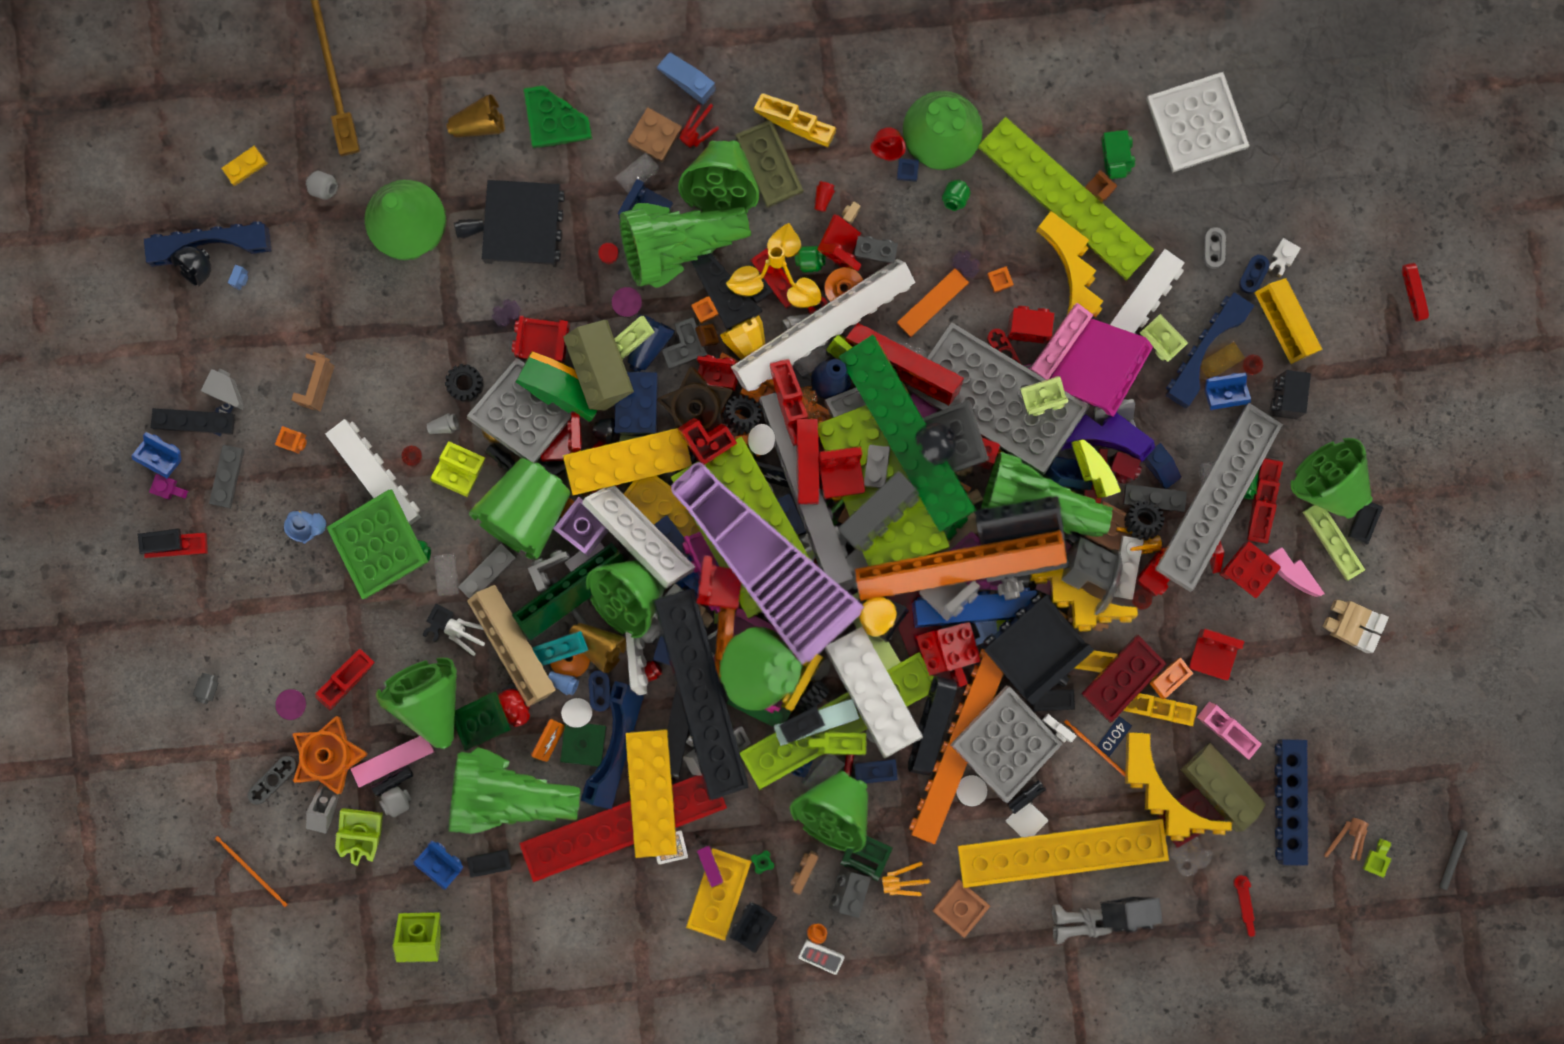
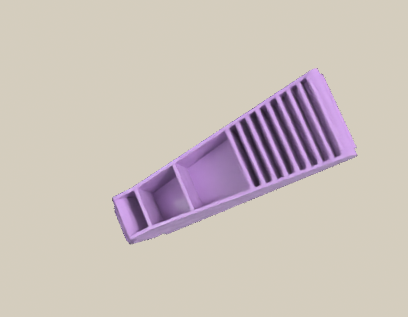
(785, 584)

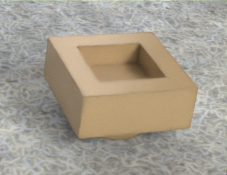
(851, 212)

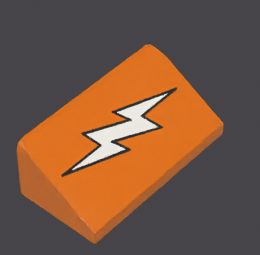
(548, 740)

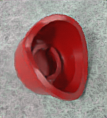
(888, 144)

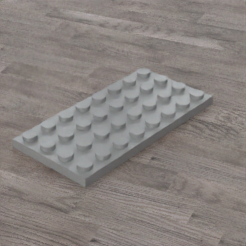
(993, 389)

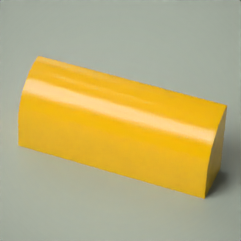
(1288, 320)

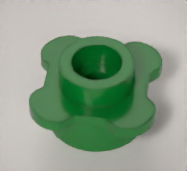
(756, 859)

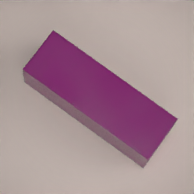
(710, 866)

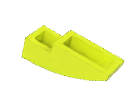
(1095, 469)

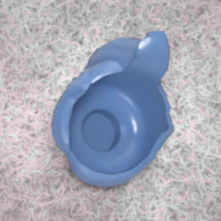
(304, 526)

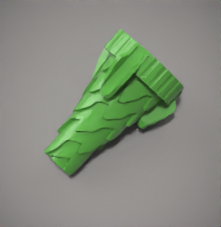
(661, 240)
(1016, 482)
(492, 795)

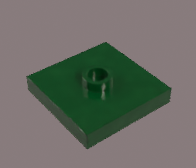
(583, 744)

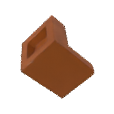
(1101, 186)

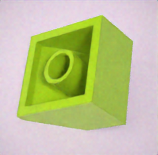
(417, 937)

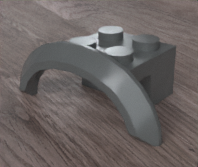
(1094, 565)

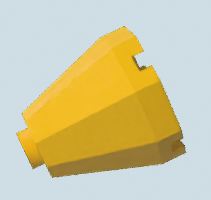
(745, 337)

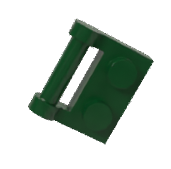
(874, 851)

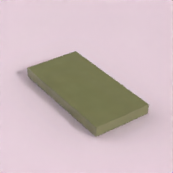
(769, 163)

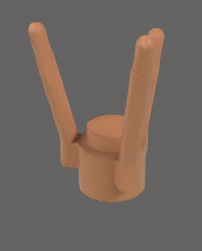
(1357, 829)

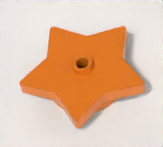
(312, 753)

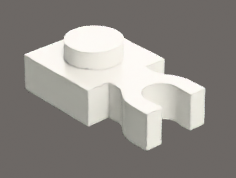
(1284, 255)
(1062, 732)

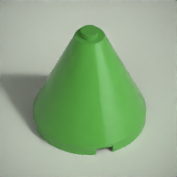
(405, 219)
(424, 699)

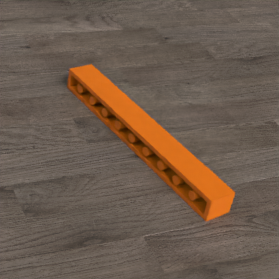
(961, 565)
(951, 765)

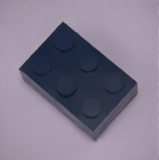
(638, 411)

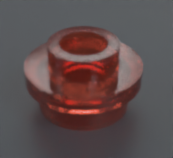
(1257, 360)
(405, 455)
(1148, 599)

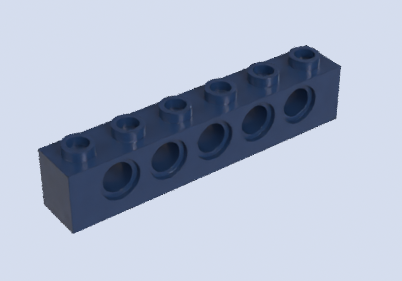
(1299, 811)

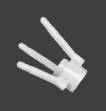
(456, 629)

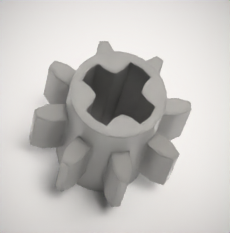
(1010, 588)

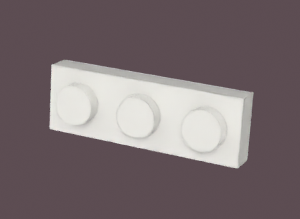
(1130, 566)
(636, 664)

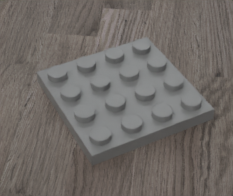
(518, 416)
(1006, 744)

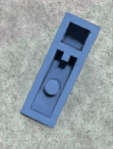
(687, 77)

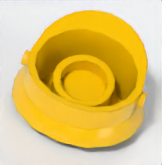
(877, 616)

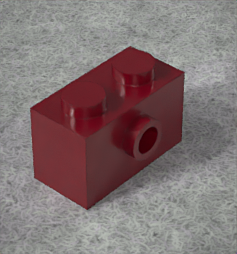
(1124, 467)

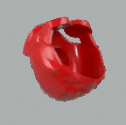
(514, 707)

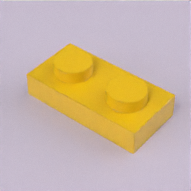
(244, 165)

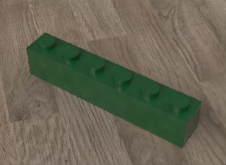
(563, 595)

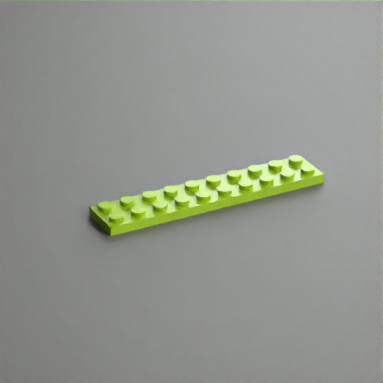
(1065, 197)
(770, 761)

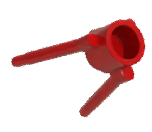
(689, 135)

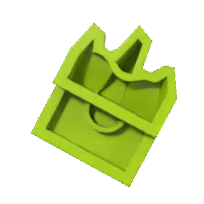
(358, 834)

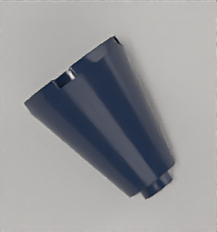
(651, 347)
(830, 379)

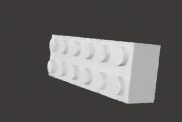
(873, 692)

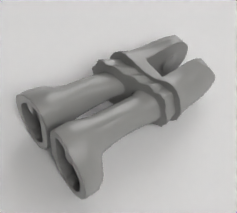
(1086, 916)

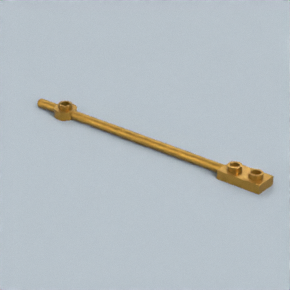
(342, 122)

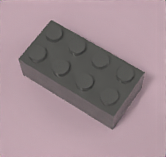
(879, 511)

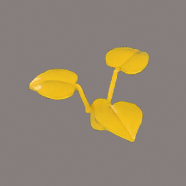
(781, 244)

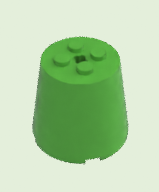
(523, 507)

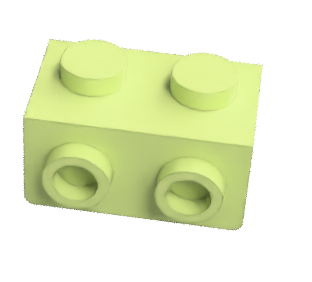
(1164, 338)
(1044, 396)

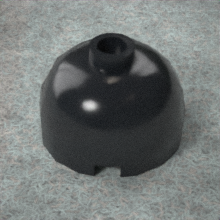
(193, 263)
(937, 442)

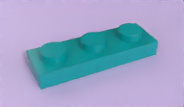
(560, 648)

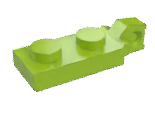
(840, 743)

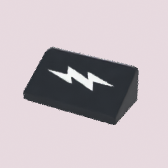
(773, 474)

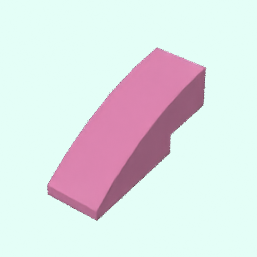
(1296, 573)
(1229, 730)

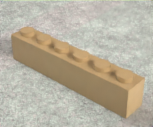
(511, 645)

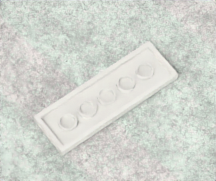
(638, 535)

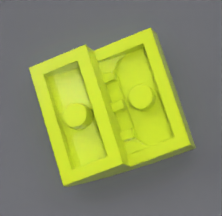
(457, 469)

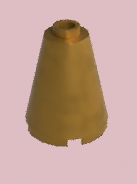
(477, 119)
(602, 646)

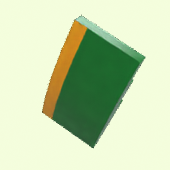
(554, 383)

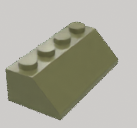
(598, 365)
(1224, 788)

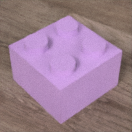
(581, 528)

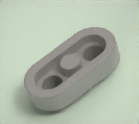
(1215, 249)

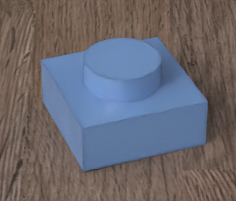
(238, 277)

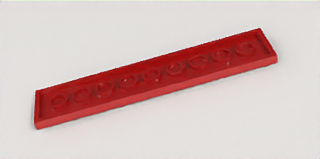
(608, 831)

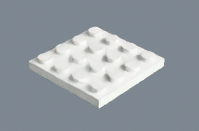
(1197, 122)

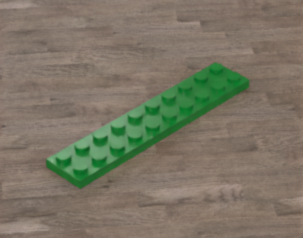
(899, 422)

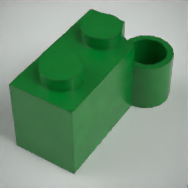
(1117, 154)

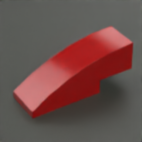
(344, 679)

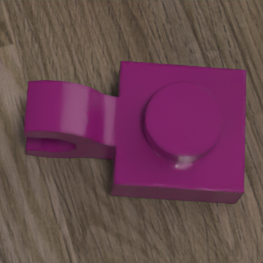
(166, 487)

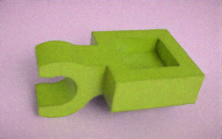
(1377, 861)

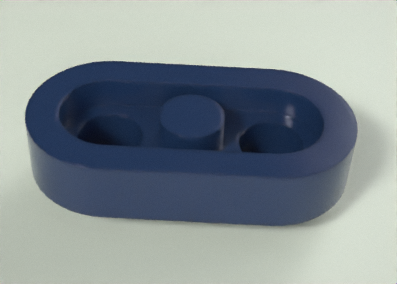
(1254, 275)
(597, 691)

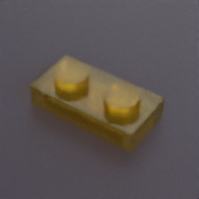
(1222, 360)

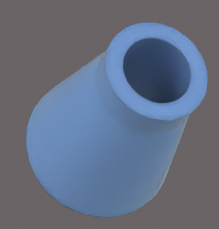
(565, 683)

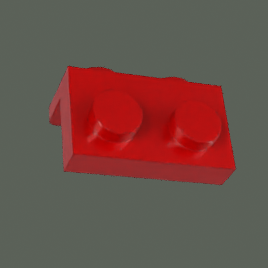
(717, 371)
(931, 652)

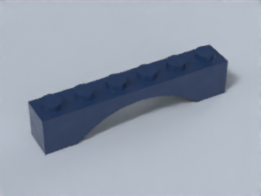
(252, 238)
(1187, 384)
(603, 783)

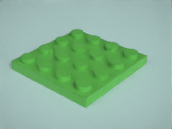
(377, 544)

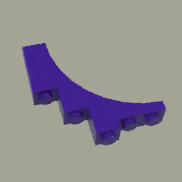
(1114, 434)

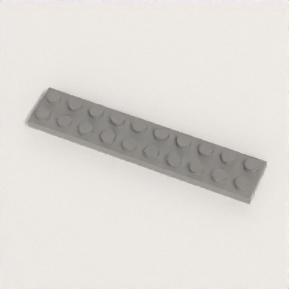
(1219, 497)

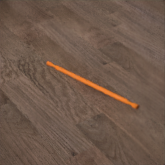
(1095, 748)
(263, 883)

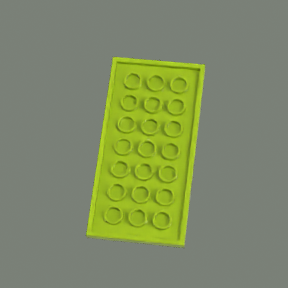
(743, 477)
(912, 534)

